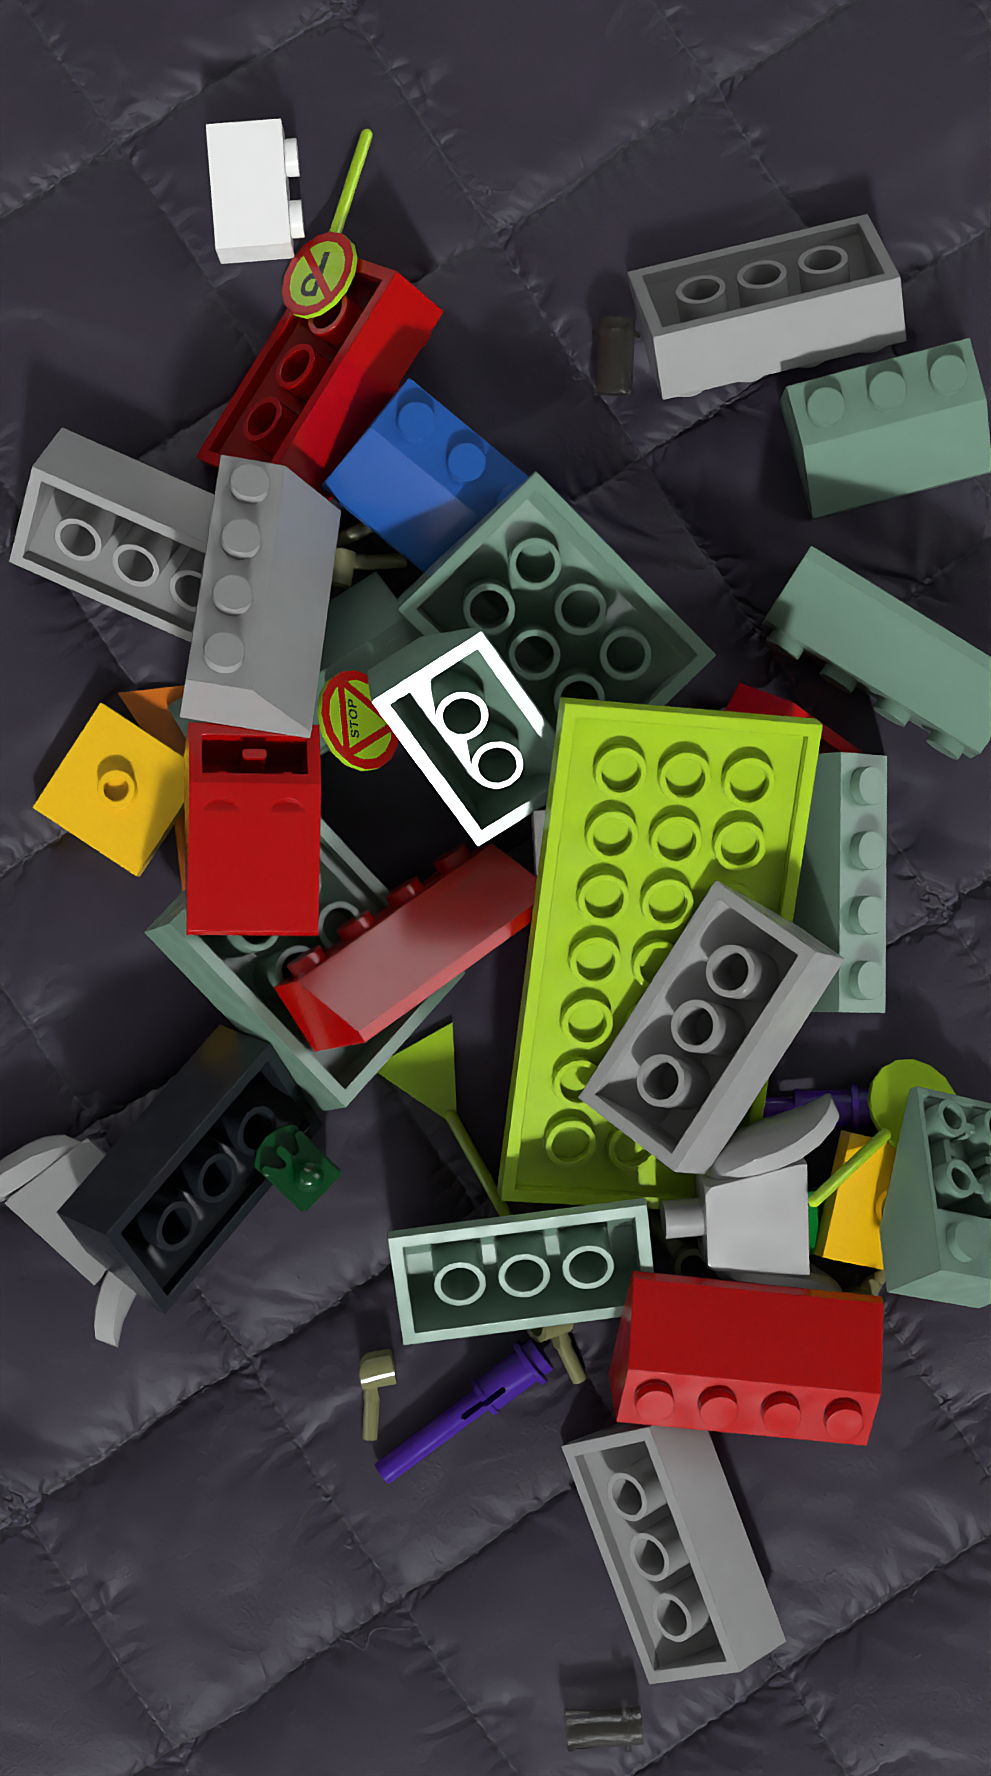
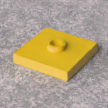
(117, 790)
(856, 1207)

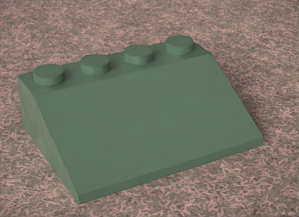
(557, 606)
(243, 969)

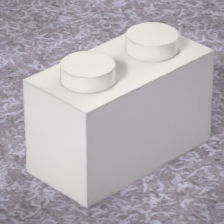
(252, 190)

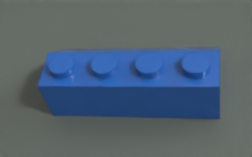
(421, 476)

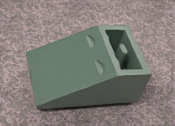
(940, 1202)

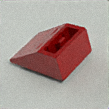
(251, 831)

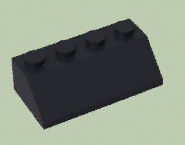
(187, 1167)

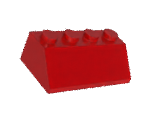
(325, 377)
(409, 947)
(748, 1358)

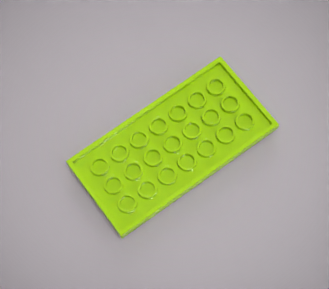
(632, 839)

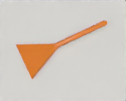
(153, 716)

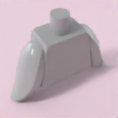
(38, 1183)
(755, 1201)

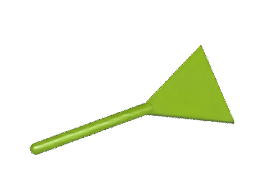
(428, 1075)

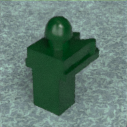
(295, 1166)

